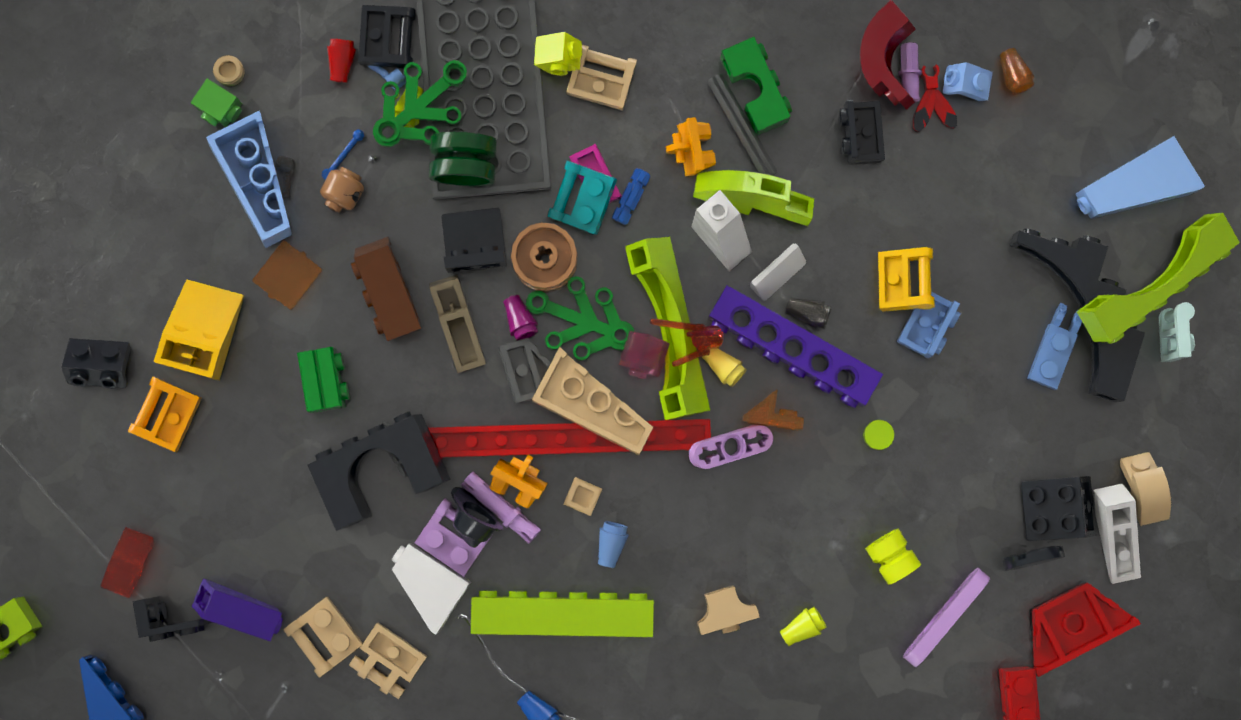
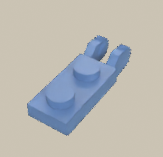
(1054, 350)

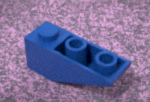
(103, 697)

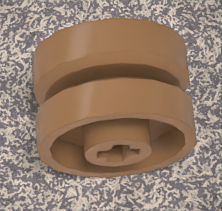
(540, 240)

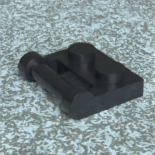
(376, 35)

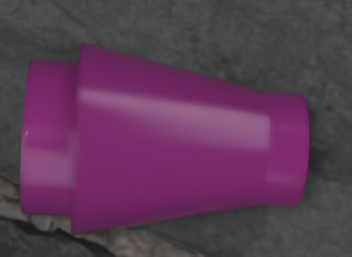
(520, 320)

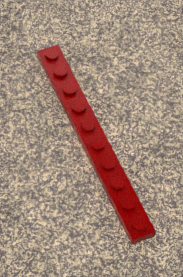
(559, 439)

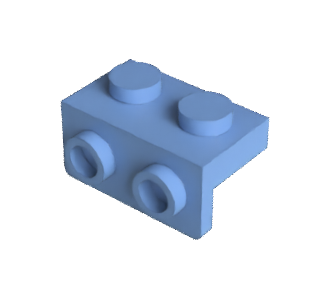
(927, 327)

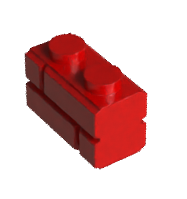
(1019, 693)

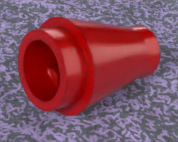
(340, 59)

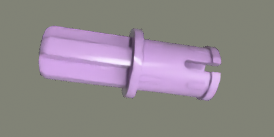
(910, 69)

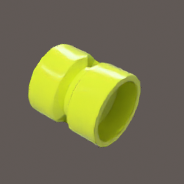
(892, 555)

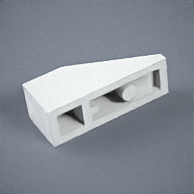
(1118, 532)

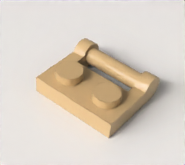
(600, 86)
(331, 630)

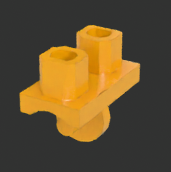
(688, 147)
(521, 476)

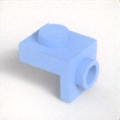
(967, 81)

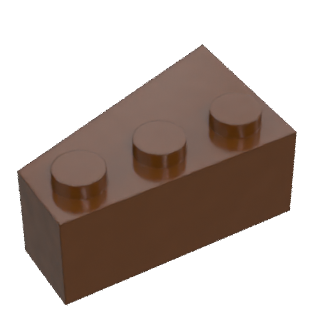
(385, 289)

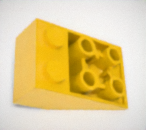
(199, 330)

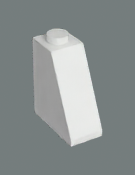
(429, 585)

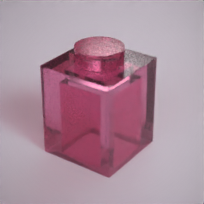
(644, 355)

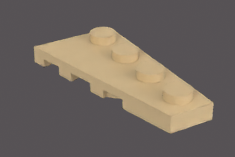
(585, 401)

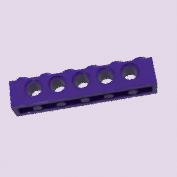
(863, 376)

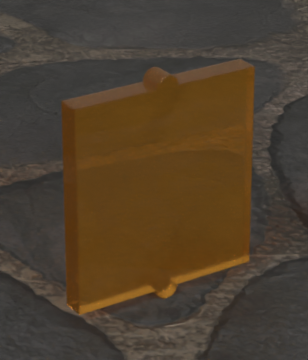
(287, 275)

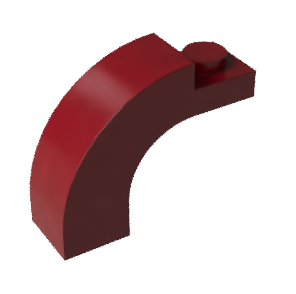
(877, 48)

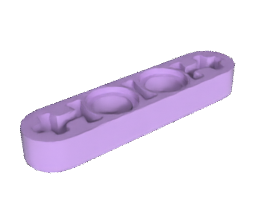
(946, 617)

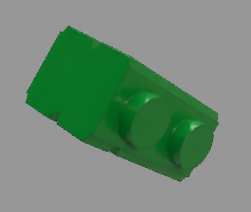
(322, 379)

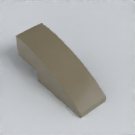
(457, 323)

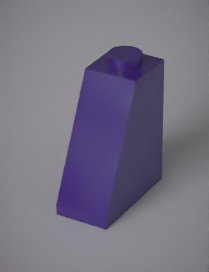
(236, 610)

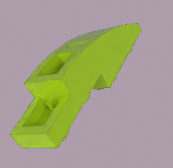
(756, 191)

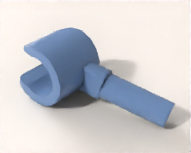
(395, 76)

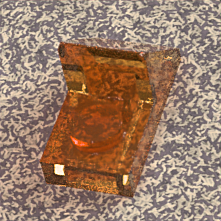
(765, 415)

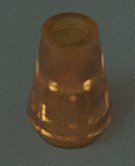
(1016, 72)

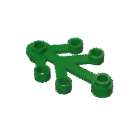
(417, 107)
(585, 321)

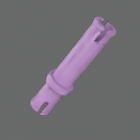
(500, 507)

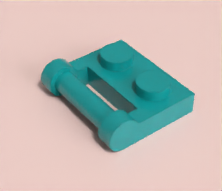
(590, 202)

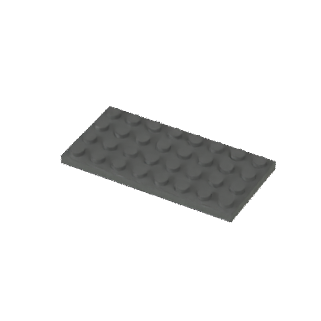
(500, 89)

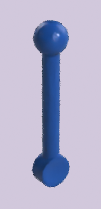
(358, 135)

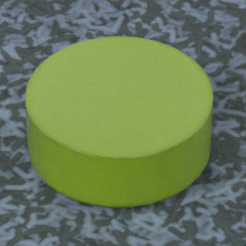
(878, 434)

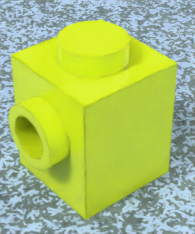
(558, 53)

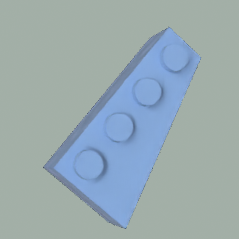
(249, 167)

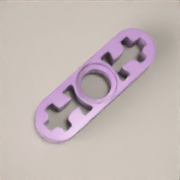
(720, 440)

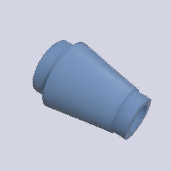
(611, 542)

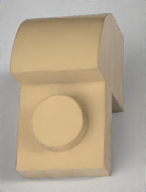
(1147, 487)

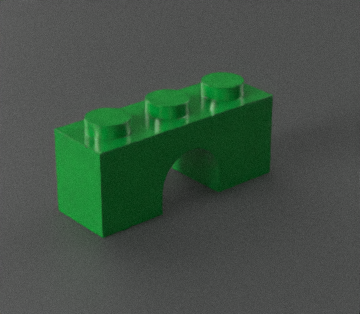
(748, 62)

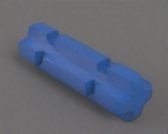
(631, 196)

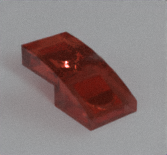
(127, 562)

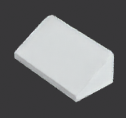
(778, 272)

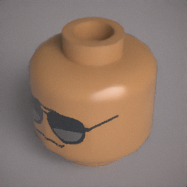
(342, 189)

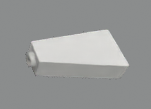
(722, 230)

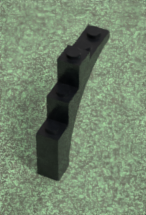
(1080, 270)

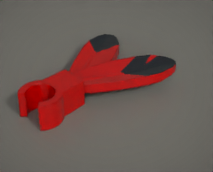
(932, 100)

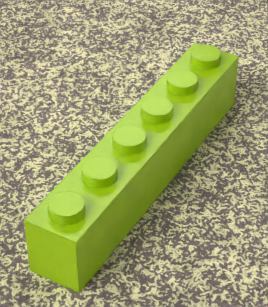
(562, 615)

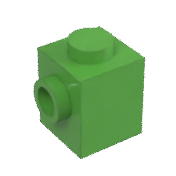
(216, 104)

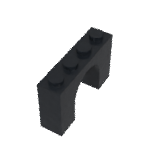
(337, 471)

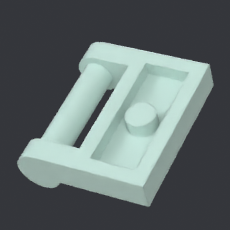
(1176, 342)

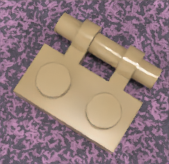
(393, 653)

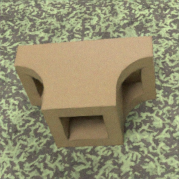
(725, 611)

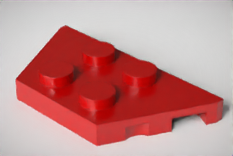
(1074, 626)

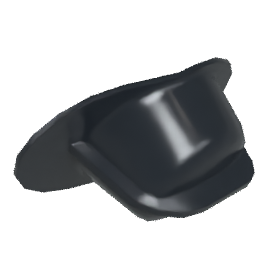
(473, 519)

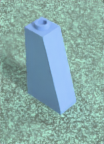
(1146, 180)

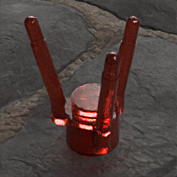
(702, 337)

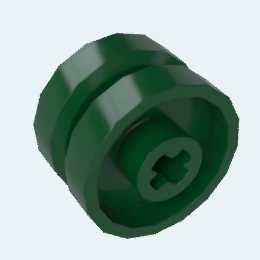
(462, 159)

